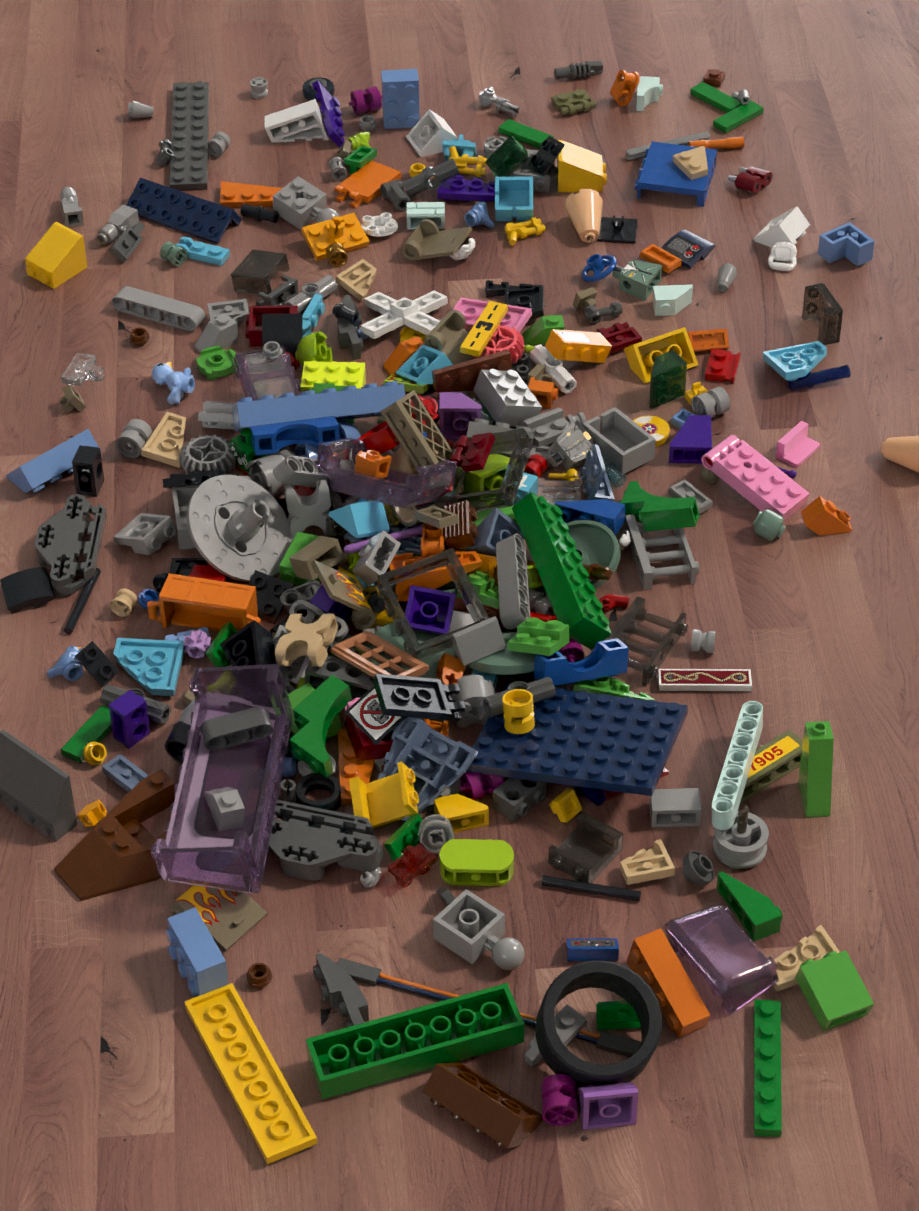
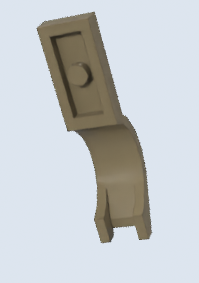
(431, 515)

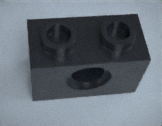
(88, 470)

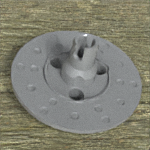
(238, 527)

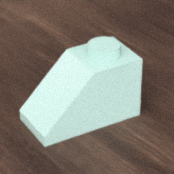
(671, 299)

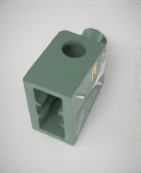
(638, 278)

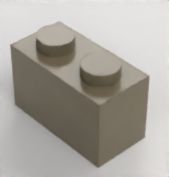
(322, 549)

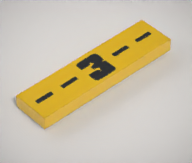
(484, 328)

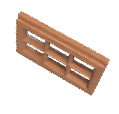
(343, 651)

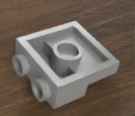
(146, 533)

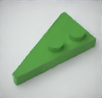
(608, 686)

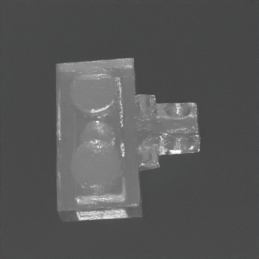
(82, 368)

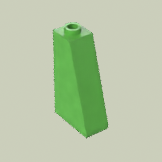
(816, 769)

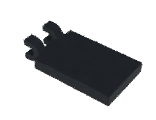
(417, 697)

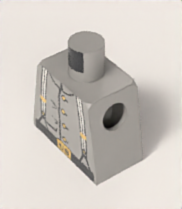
(571, 447)

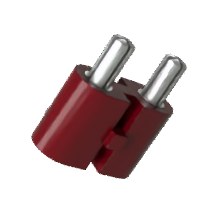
(751, 179)

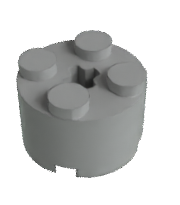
(262, 473)
(473, 691)

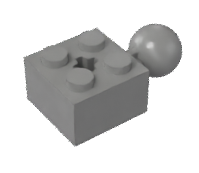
(302, 204)
(473, 927)

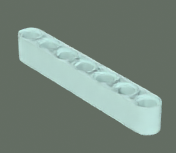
(737, 765)

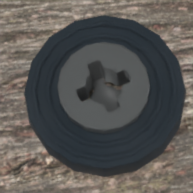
(309, 92)

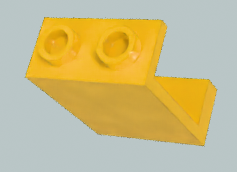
(385, 798)

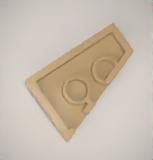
(166, 440)
(808, 948)

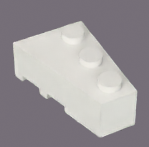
(296, 122)

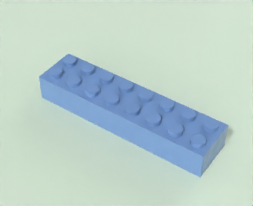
(342, 404)

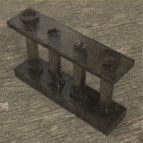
(628, 626)

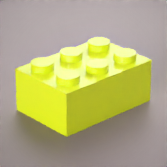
(333, 372)

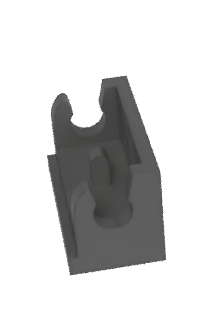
(281, 294)

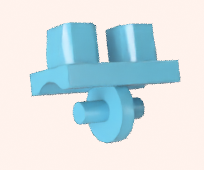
(462, 147)

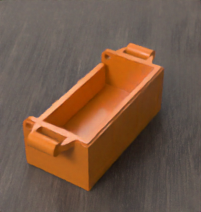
(204, 603)

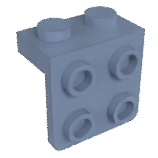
(594, 478)

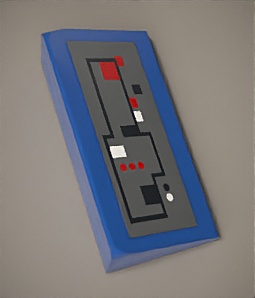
(592, 949)

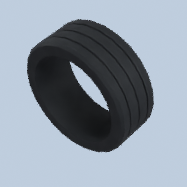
(614, 979)

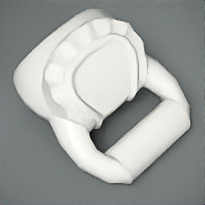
(783, 252)

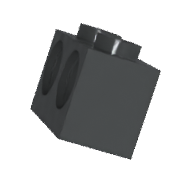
(518, 796)

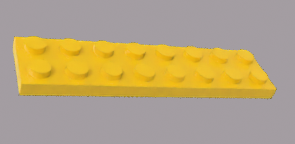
(250, 1073)

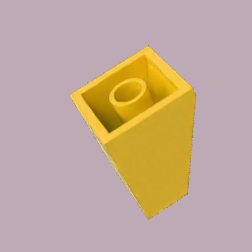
(580, 169)
(57, 256)

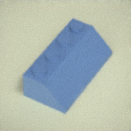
(50, 464)

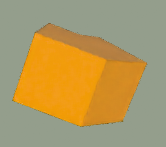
(92, 813)

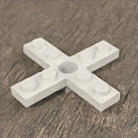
(402, 312)

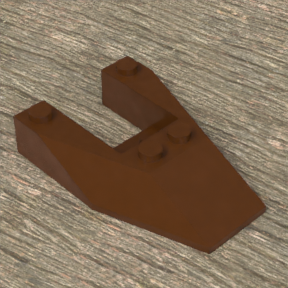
(119, 846)

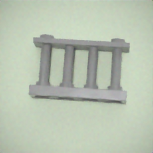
(643, 559)

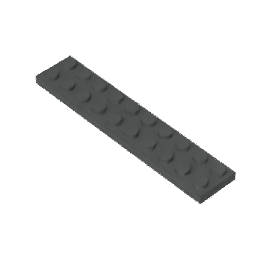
(190, 136)

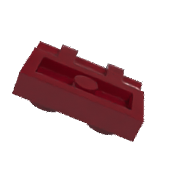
(620, 336)
(476, 451)

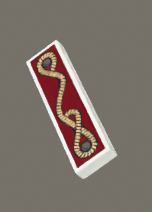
(704, 680)

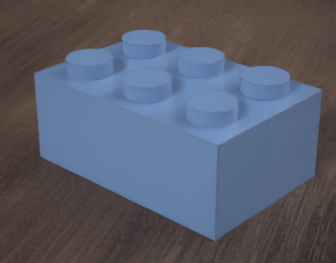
(400, 98)
(196, 953)

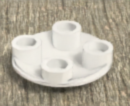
(379, 225)

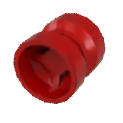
(536, 465)

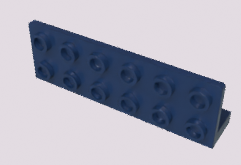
(182, 210)

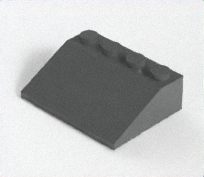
(35, 788)

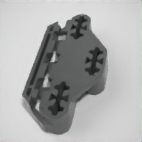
(65, 544)
(307, 849)

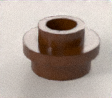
(139, 336)
(257, 970)

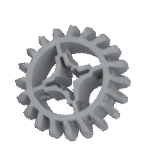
(207, 454)

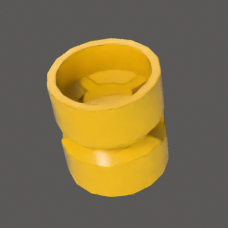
(518, 711)

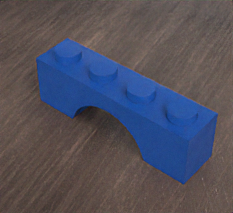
(273, 437)
(606, 659)

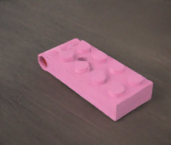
(755, 477)

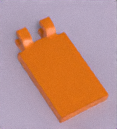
(365, 183)

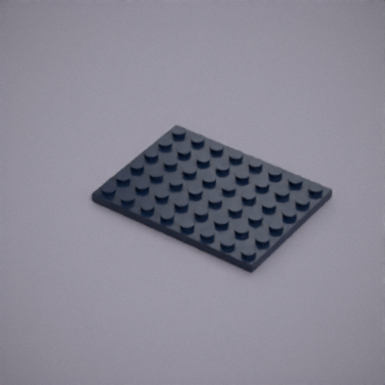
(585, 742)

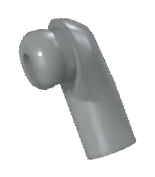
(371, 878)

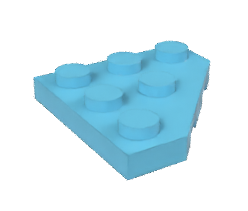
(795, 360)
(151, 663)

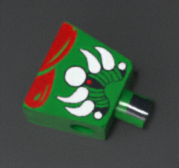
(243, 451)

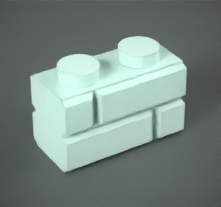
(425, 210)

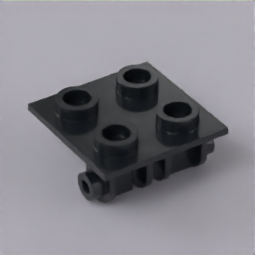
(543, 159)
(268, 595)

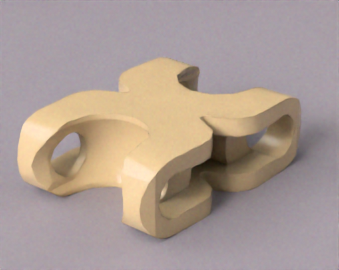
(306, 640)

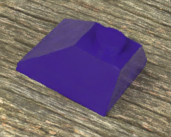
(430, 610)

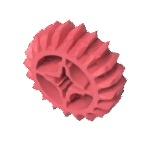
(505, 339)

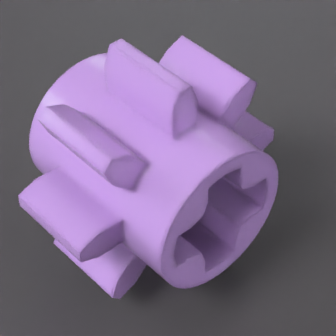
(197, 644)

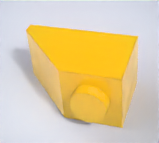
(462, 812)

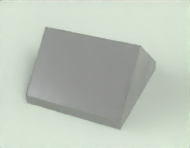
(478, 641)

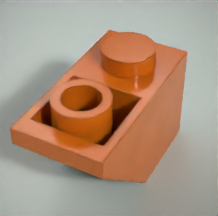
(825, 518)

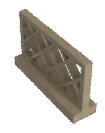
(410, 431)

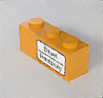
(578, 346)

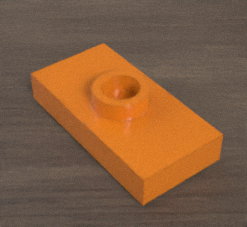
(657, 255)
(709, 339)

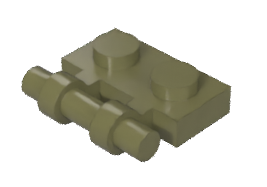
(573, 102)

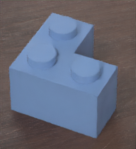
(846, 242)

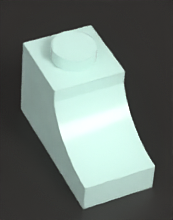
(648, 91)

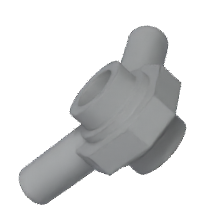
(487, 97)

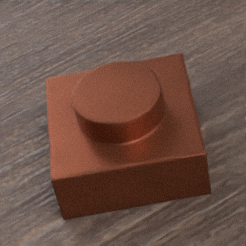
(714, 77)

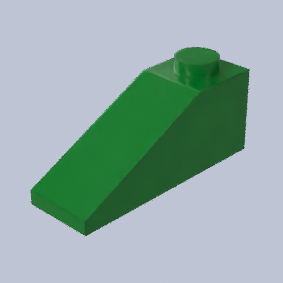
(751, 908)

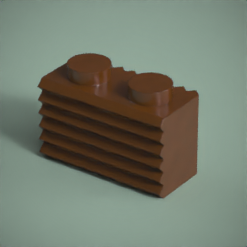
(463, 533)

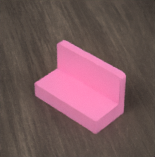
(796, 446)

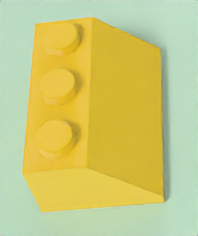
(643, 354)

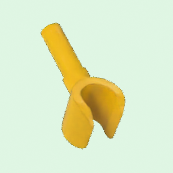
(570, 475)

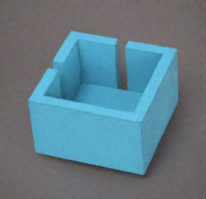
(513, 198)

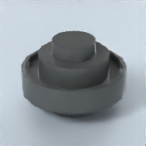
(698, 868)

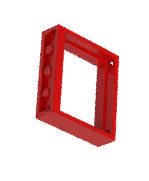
(382, 438)

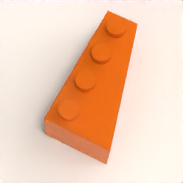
(660, 968)

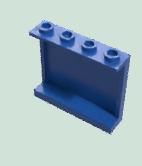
(663, 175)

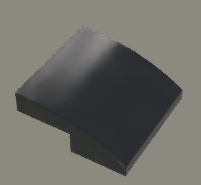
(283, 329)
(27, 588)

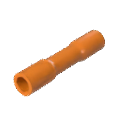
(729, 143)

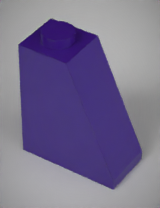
(692, 440)

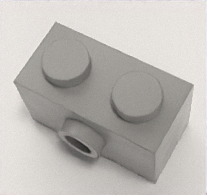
(376, 557)

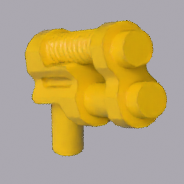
(463, 161)
(523, 229)

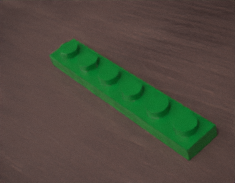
(767, 1068)

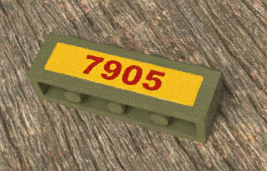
(773, 762)

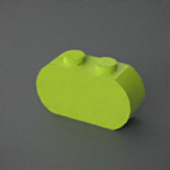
(476, 862)

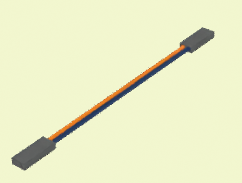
(373, 975)

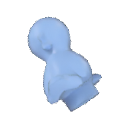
(177, 381)

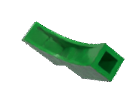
(658, 511)
(314, 719)

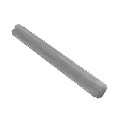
(639, 152)

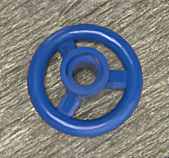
(598, 264)

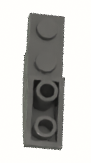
(348, 332)
(341, 991)

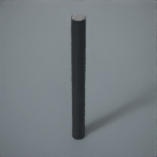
(76, 613)
(591, 888)

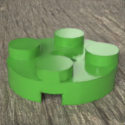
(211, 369)

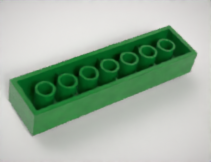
(561, 570)
(414, 1040)

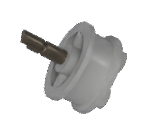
(743, 843)

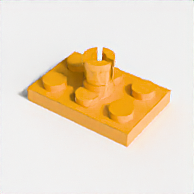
(340, 230)

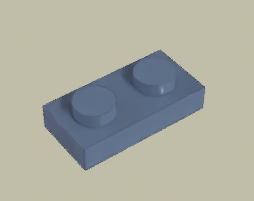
(123, 772)

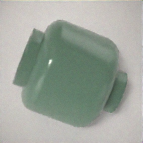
(768, 525)

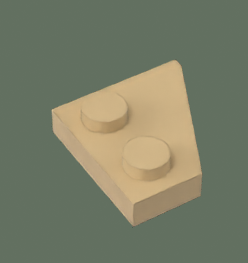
(692, 162)
(357, 279)
(648, 865)

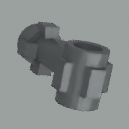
(165, 155)
(595, 315)

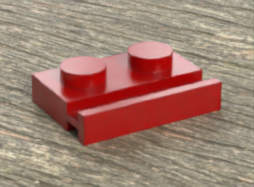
(722, 366)

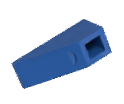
(602, 511)

